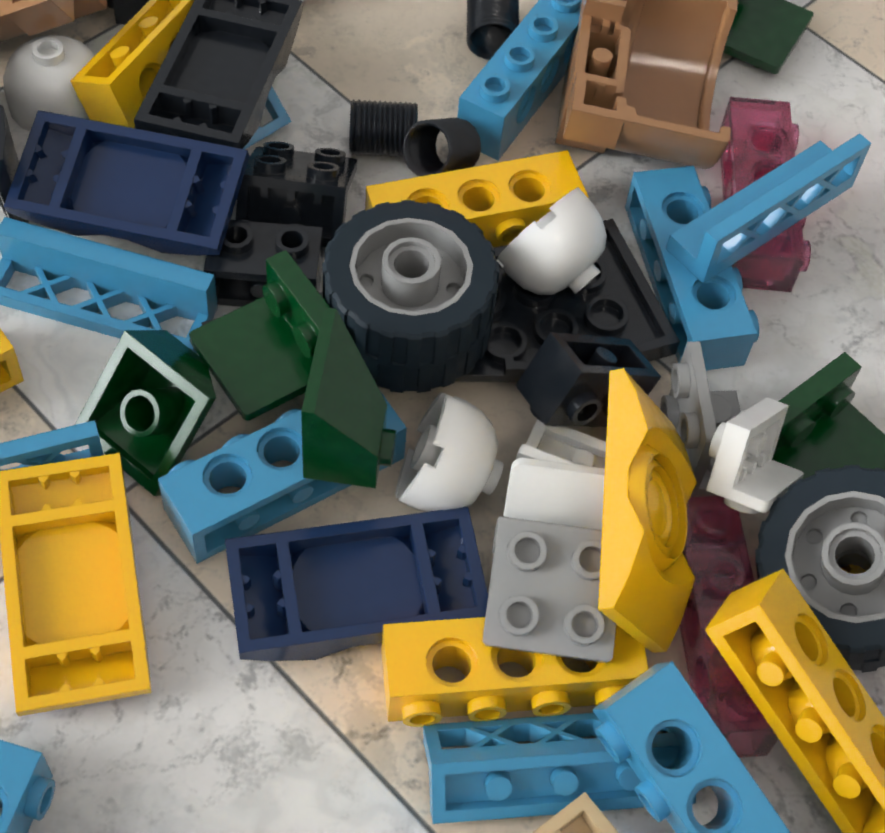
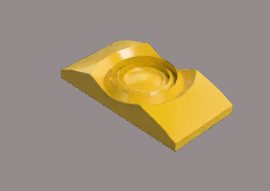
(644, 518)
(71, 585)

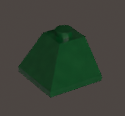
(149, 403)
(343, 412)

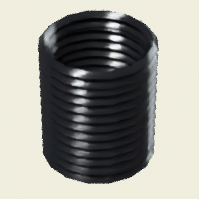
(490, 25)
(380, 126)
(420, 146)

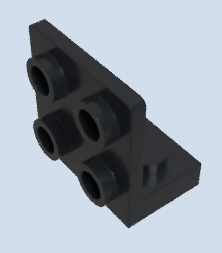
(296, 187)

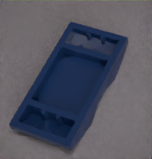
(127, 184)
(339, 583)

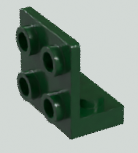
(766, 32)
(267, 346)
(825, 427)

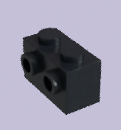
(243, 256)
(571, 377)

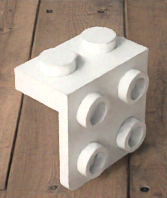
(555, 493)

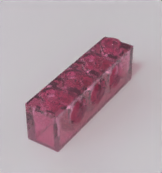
(759, 143)
(720, 566)

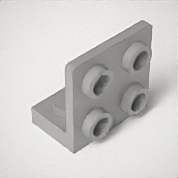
(697, 412)
(547, 591)

